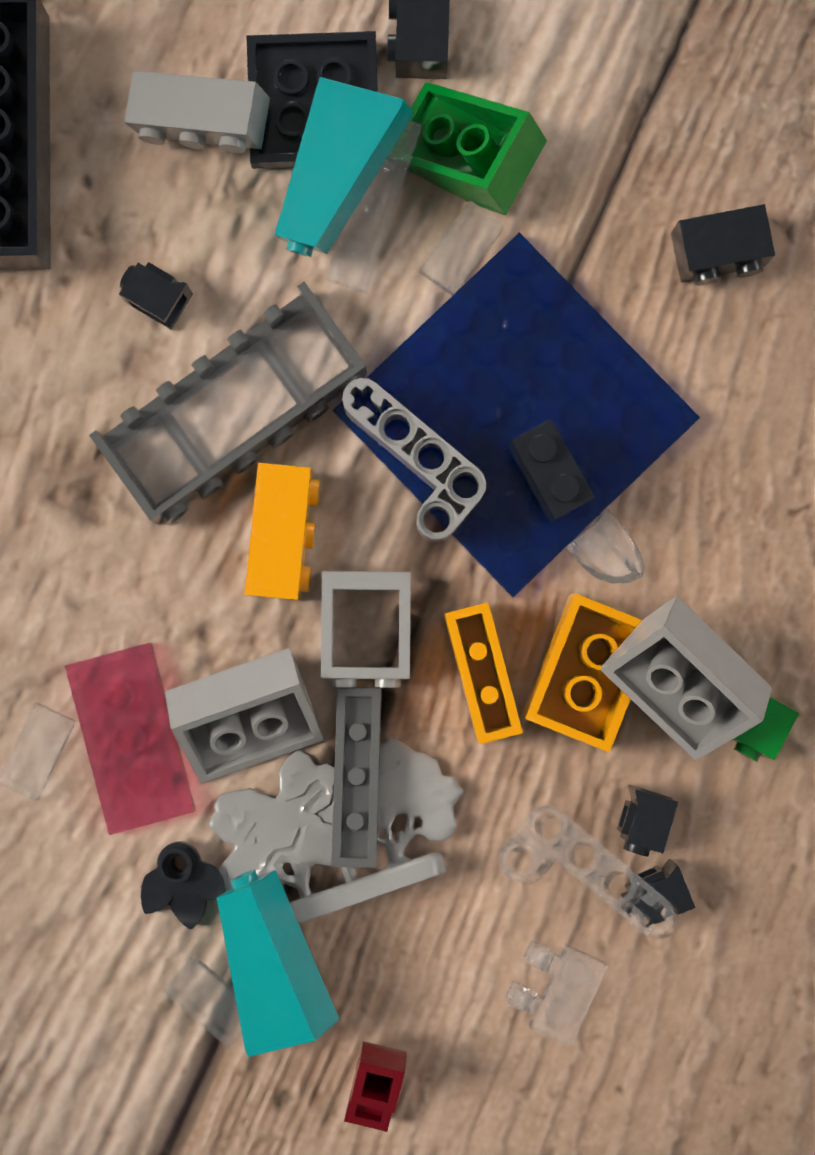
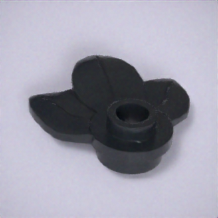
(182, 890)

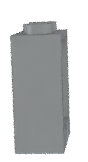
(365, 581)

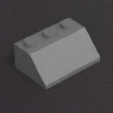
(688, 679)
(243, 715)

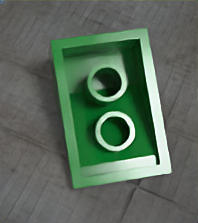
(474, 146)

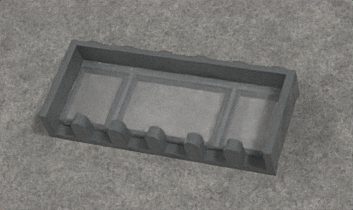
(231, 407)

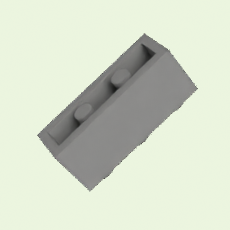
(197, 111)

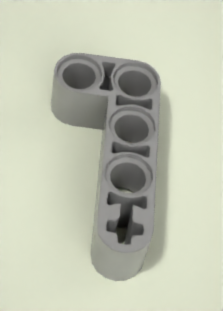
(408, 450)

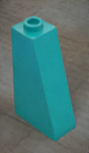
(336, 162)
(271, 967)

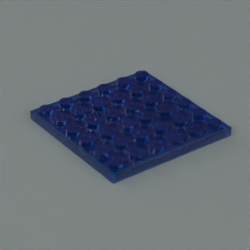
(501, 362)

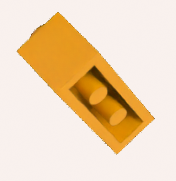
(281, 532)
(483, 673)

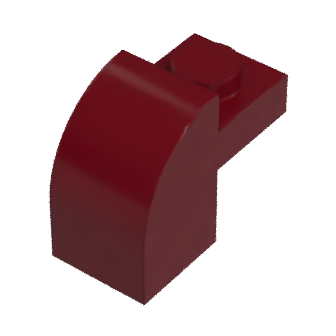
(376, 1086)

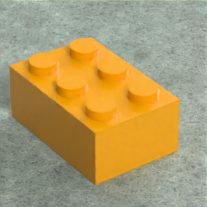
(570, 687)

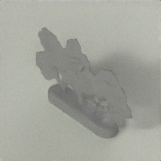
(300, 823)

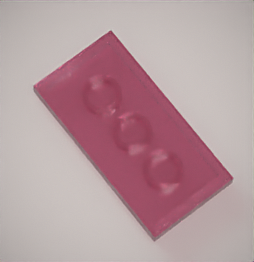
(130, 738)

